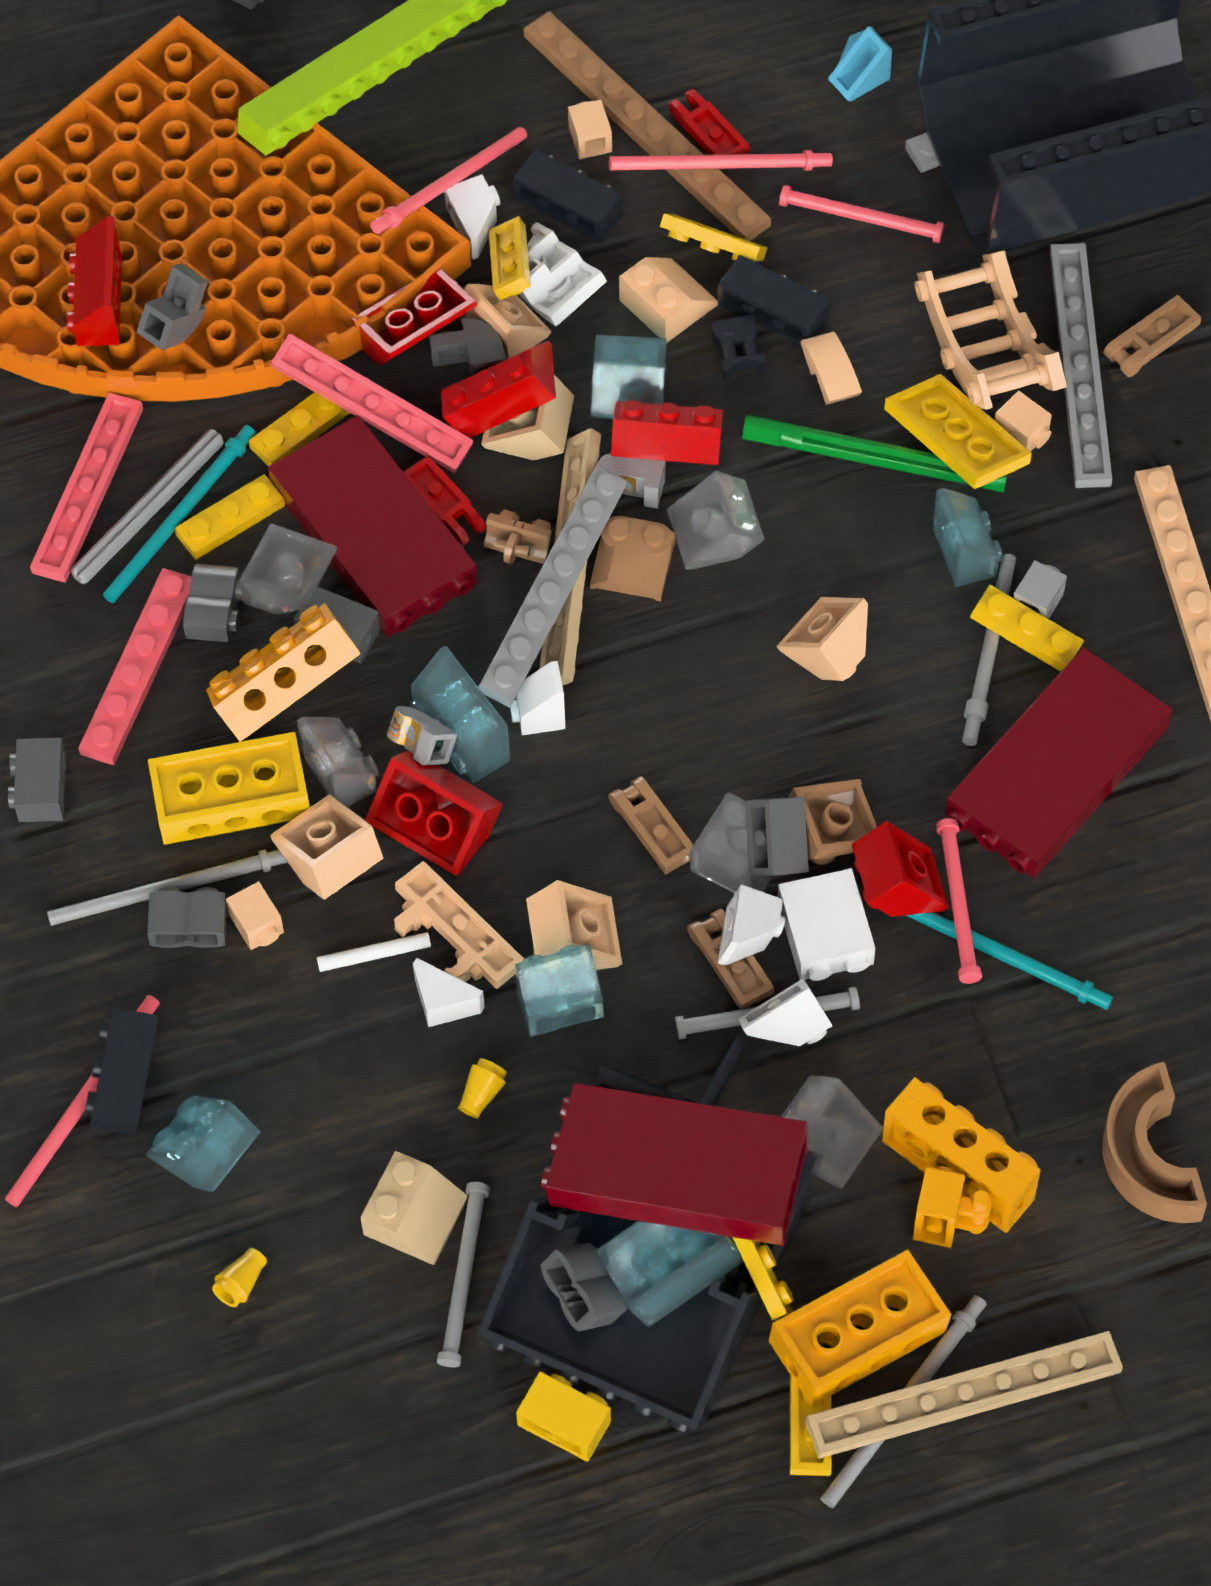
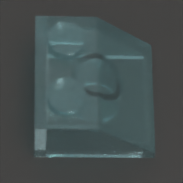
(626, 371)
(965, 538)

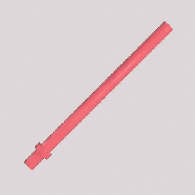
(806, 160)
(393, 216)
(62, 1129)

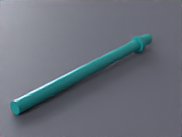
(234, 448)
(1084, 991)

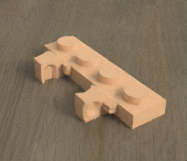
(477, 944)

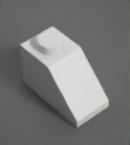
(473, 211)
(540, 702)
(749, 924)
(788, 1017)

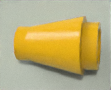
(481, 1087)
(238, 1279)

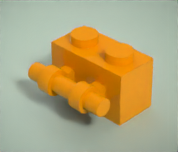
(945, 1209)

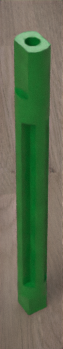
(854, 449)

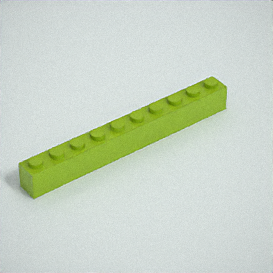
(353, 68)

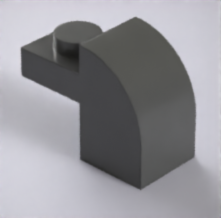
(178, 312)
(474, 343)

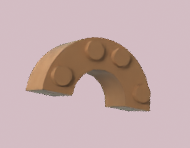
(1132, 1165)

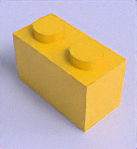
(564, 1415)

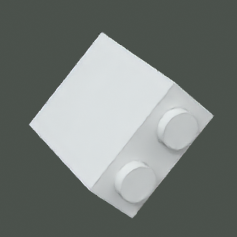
(826, 925)

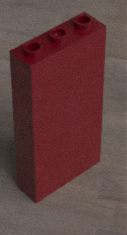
(385, 533)
(1058, 763)
(676, 1163)

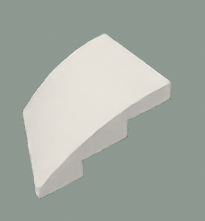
(557, 276)

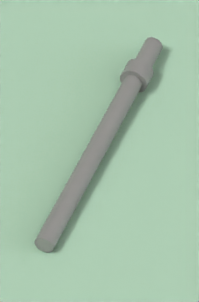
(977, 707)

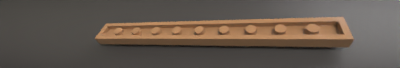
(645, 125)

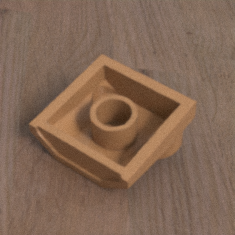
(633, 557)
(834, 818)

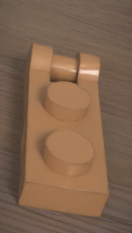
(1152, 335)
(652, 824)
(742, 978)

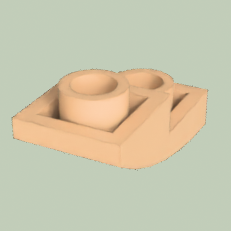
(832, 367)

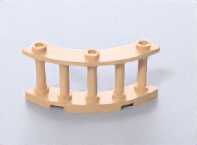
(1037, 361)

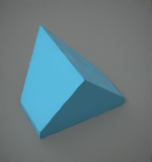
(862, 64)

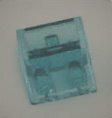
(559, 989)
(203, 1141)

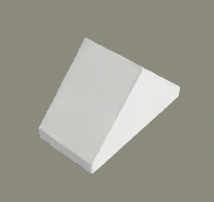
(445, 996)

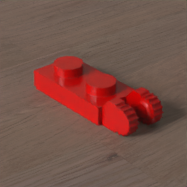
(708, 126)
(444, 498)

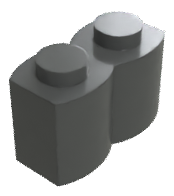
(213, 603)
(187, 918)
(583, 1286)

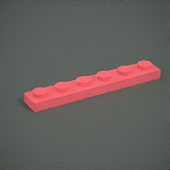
(371, 403)
(86, 487)
(137, 668)

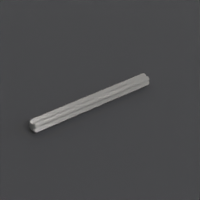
(147, 506)

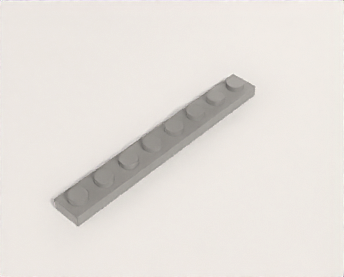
(1080, 366)
(552, 586)

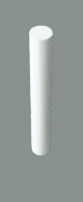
(373, 952)

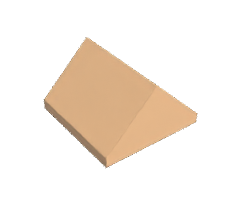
(510, 317)

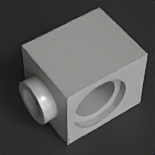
(1041, 588)

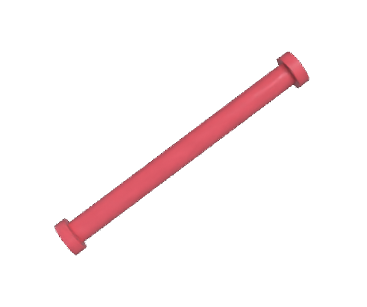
(862, 214)
(968, 972)

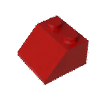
(898, 873)

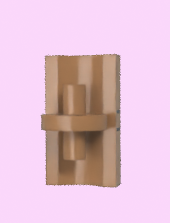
(518, 538)

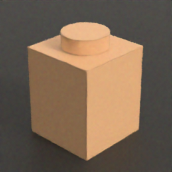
(590, 129)
(1025, 421)
(255, 916)

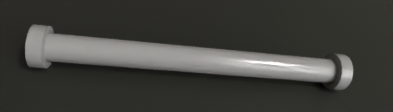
(730, 1019)
(449, 1355)

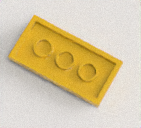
(957, 431)

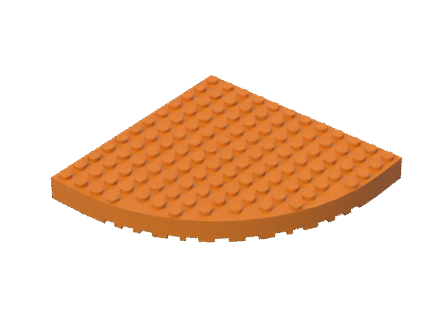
(270, 233)

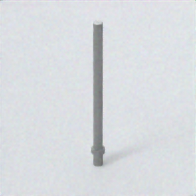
(264, 861)
(963, 1322)

